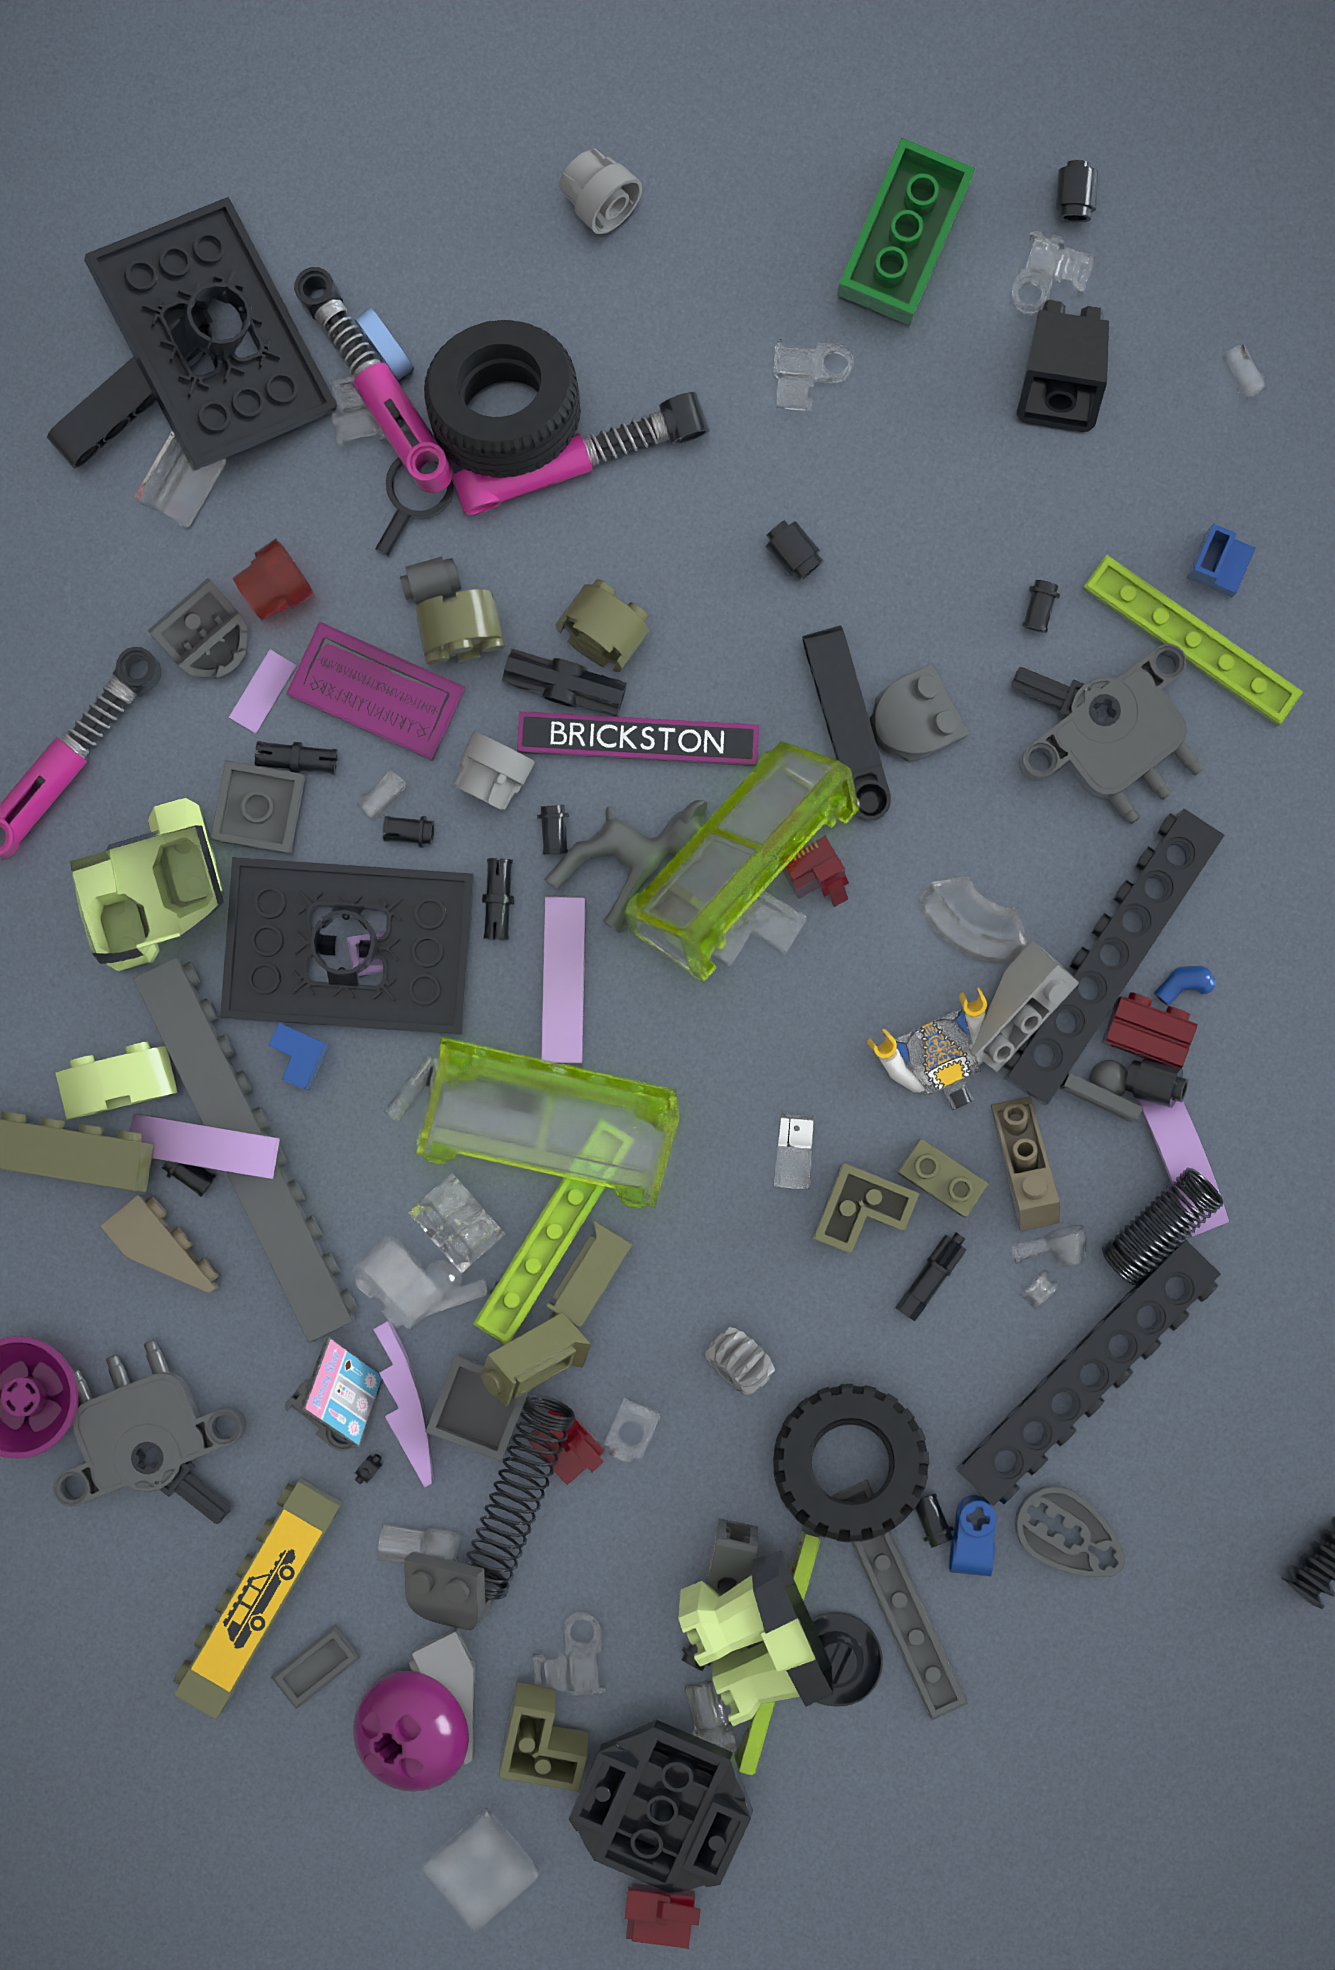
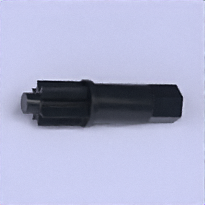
(932, 1276)

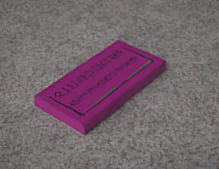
(375, 691)

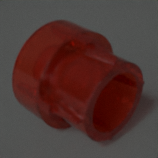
(273, 581)

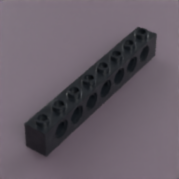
(1199, 843)
(979, 1465)

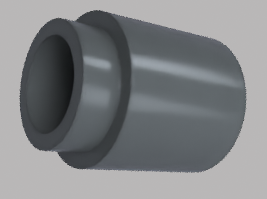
(430, 579)

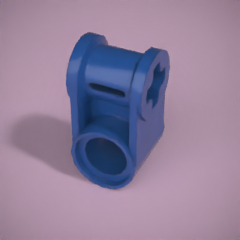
(973, 1545)

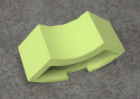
(117, 1081)

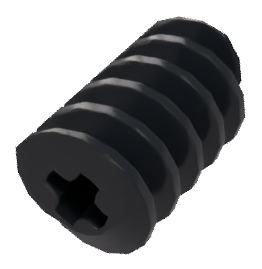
(1317, 1570)

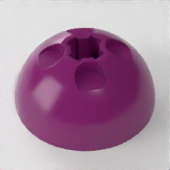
(55, 1397)
(410, 1732)

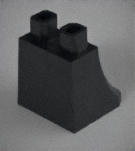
(1065, 369)

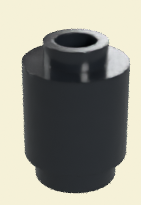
(1076, 191)
(793, 549)
(1156, 1082)

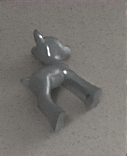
(632, 850)

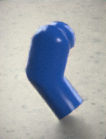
(1185, 978)

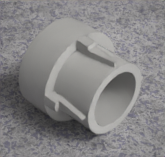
(600, 190)
(492, 770)

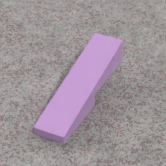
(563, 979)

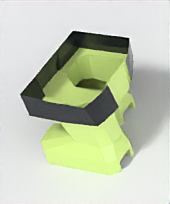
(148, 887)
(757, 1609)

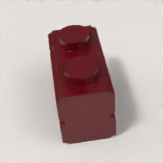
(1149, 1031)

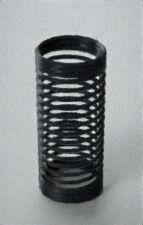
(1198, 1190)

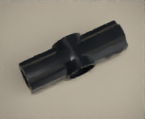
(564, 682)

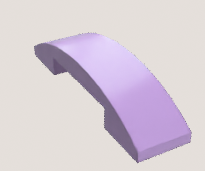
(208, 1146)
(1180, 1149)

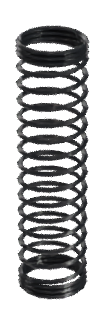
(553, 1423)

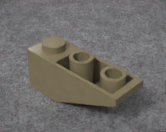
(1026, 1164)
(149, 1240)

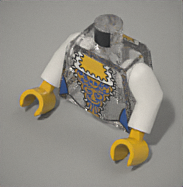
(937, 1053)

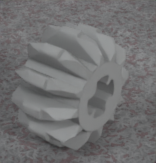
(739, 1361)

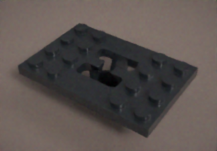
(183, 268)
(274, 939)

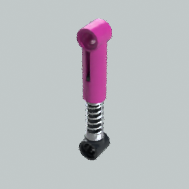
(374, 382)
(678, 420)
(66, 755)

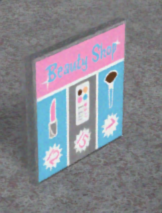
(341, 1392)

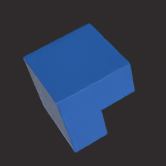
(1221, 561)
(305, 1055)

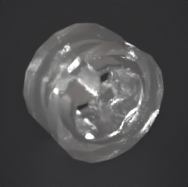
(1040, 1289)

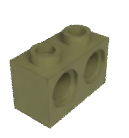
(942, 1178)

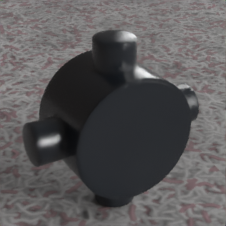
(368, 1468)

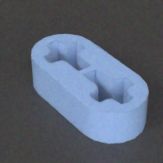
(384, 343)

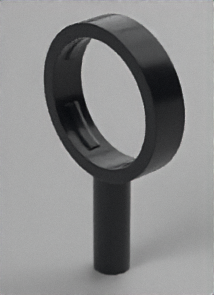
(404, 514)

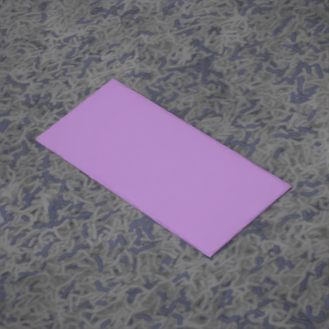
(262, 691)

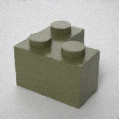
(859, 1196)
(535, 1748)

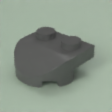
(203, 633)
(916, 716)
(445, 1591)

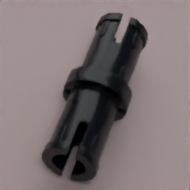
(296, 757)
(498, 899)

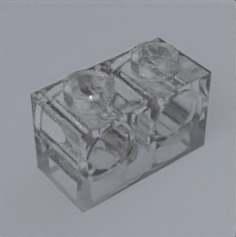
(456, 1223)

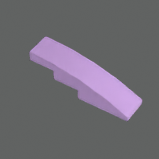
(410, 1418)

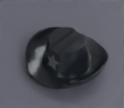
(853, 1656)

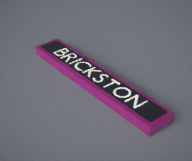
(638, 738)

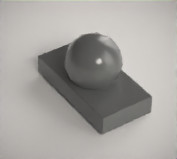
(1104, 1089)

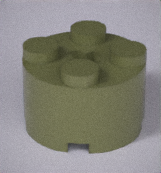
(603, 625)
(459, 626)

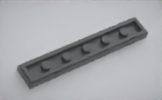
(906, 1616)

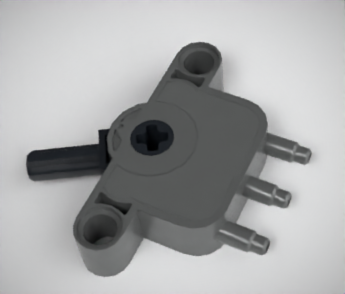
(1121, 748)
(139, 1417)

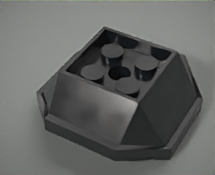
(658, 1843)

